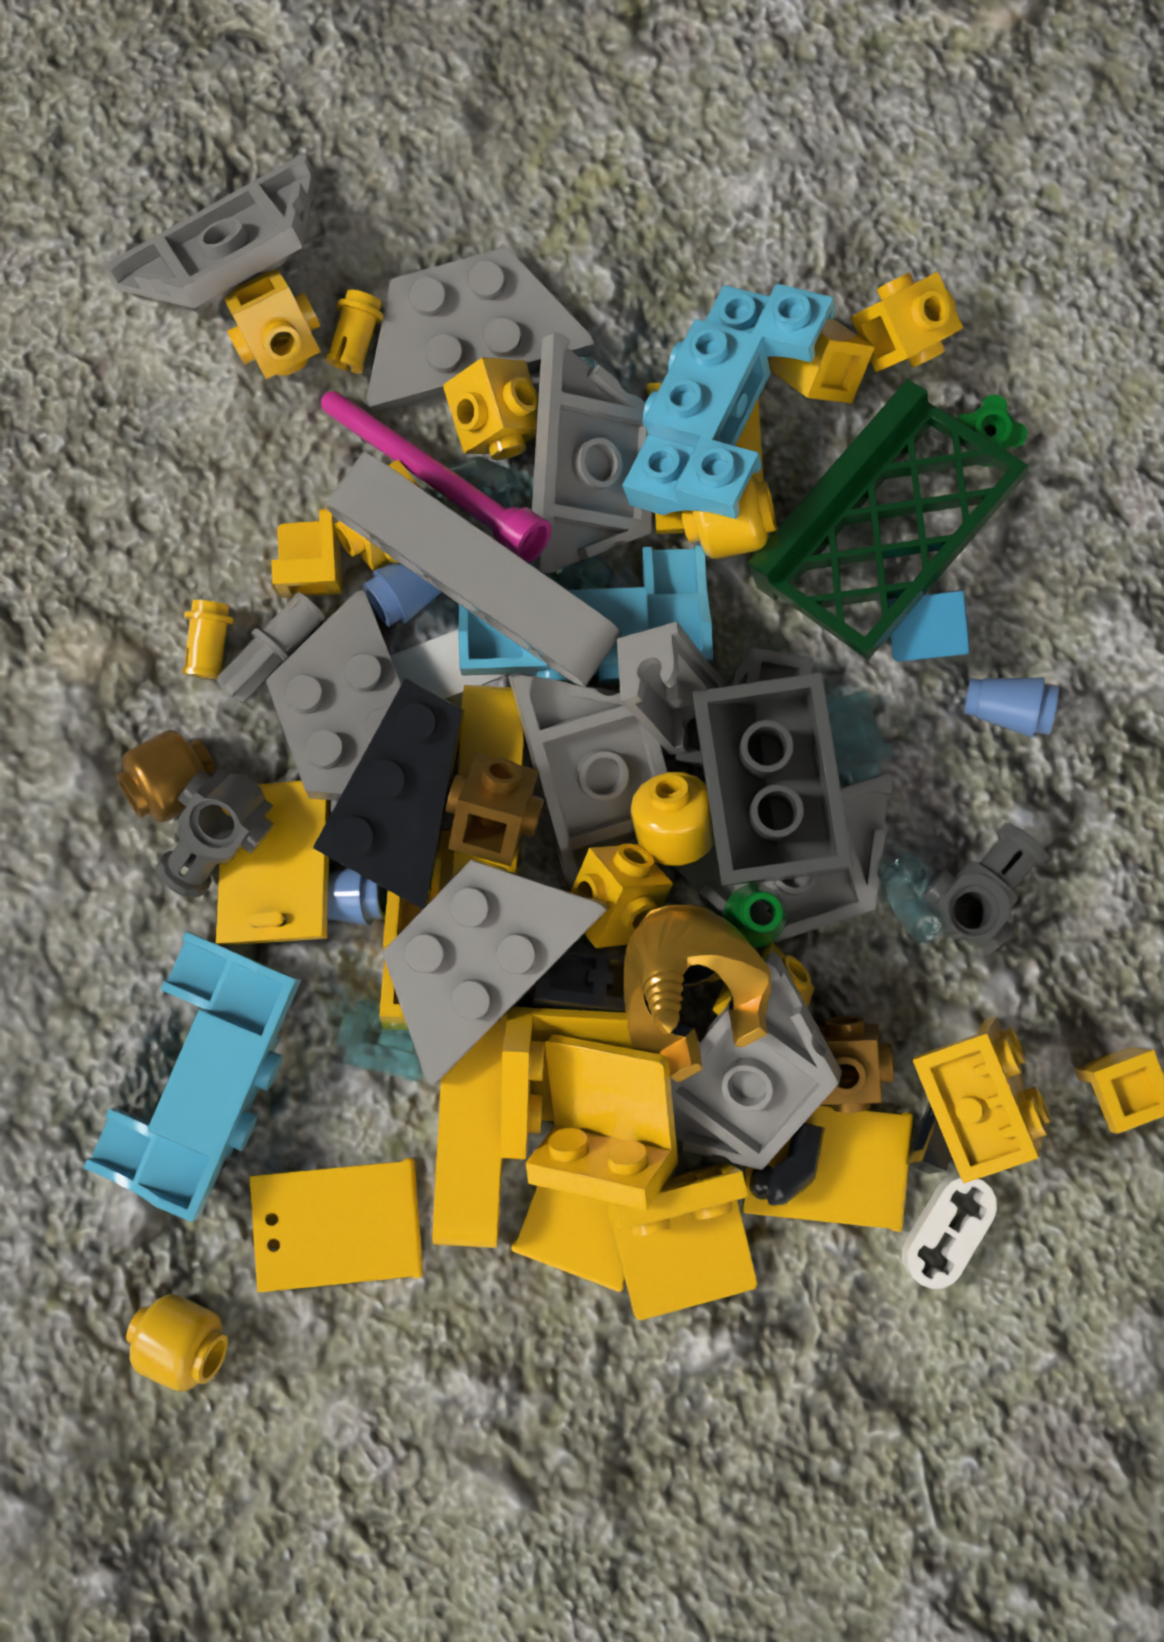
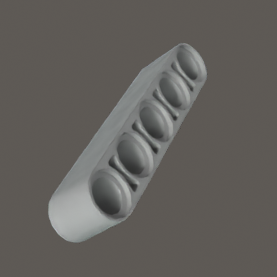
(473, 569)

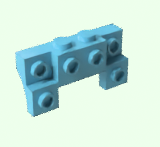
(709, 396)
(670, 593)
(211, 1085)

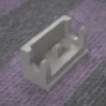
(658, 679)

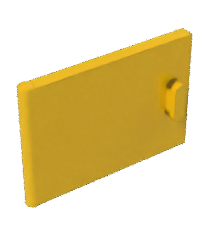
(279, 877)
(858, 1171)
(336, 1225)
(571, 1236)

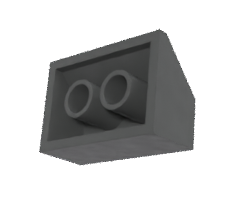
(772, 780)

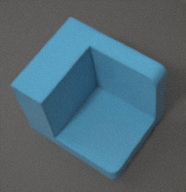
(932, 628)

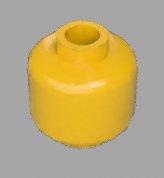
(730, 537)
(673, 818)
(176, 1343)

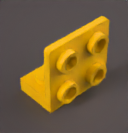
(524, 1065)
(983, 1101)
(610, 1123)
(686, 1243)

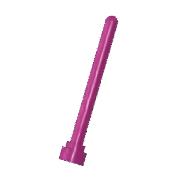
(514, 528)

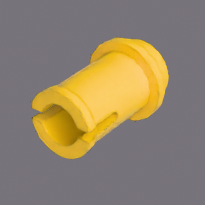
(354, 330)
(206, 638)

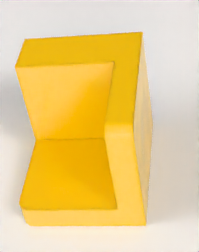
(836, 368)
(308, 558)
(1126, 1086)

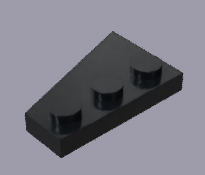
(397, 796)

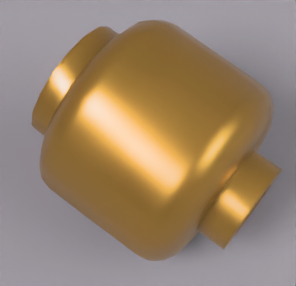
(160, 771)

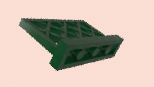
(838, 502)

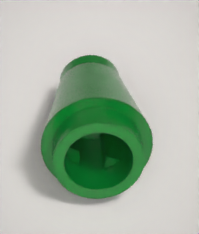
(738, 913)

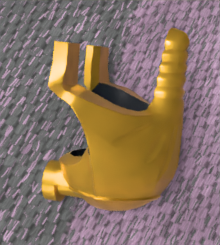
(681, 949)

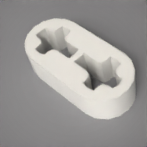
(962, 1238)

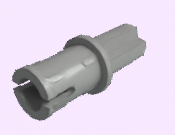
(270, 648)

